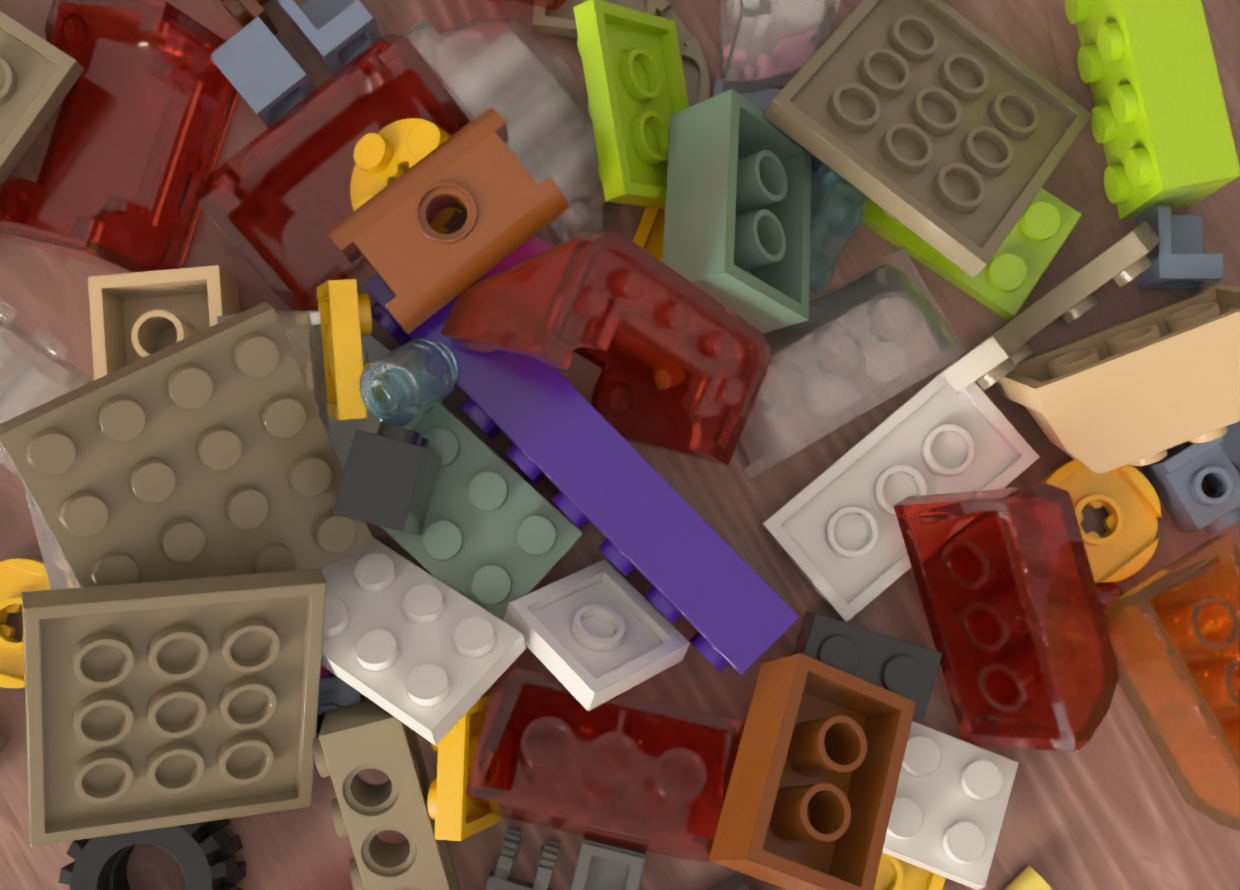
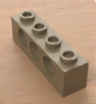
(367, 738)

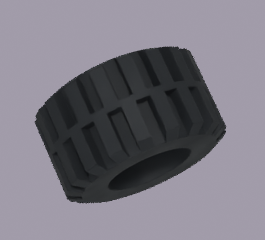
(199, 848)

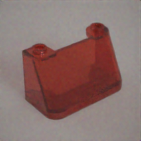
(127, 138)
(296, 175)
(670, 355)

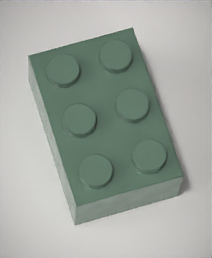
(739, 210)
(484, 522)

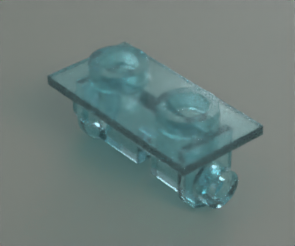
(835, 214)

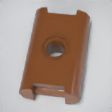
(464, 172)

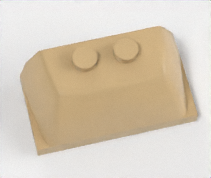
(1138, 383)

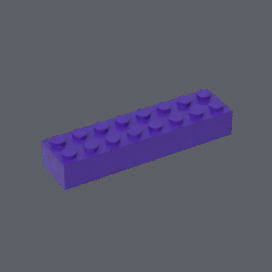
(616, 491)

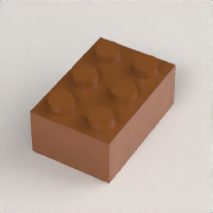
(813, 778)

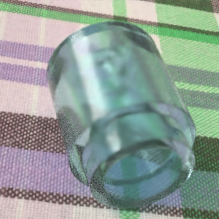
(408, 381)

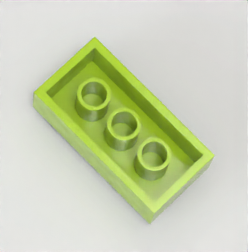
(1154, 101)

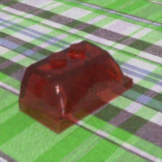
(1012, 614)
(615, 773)

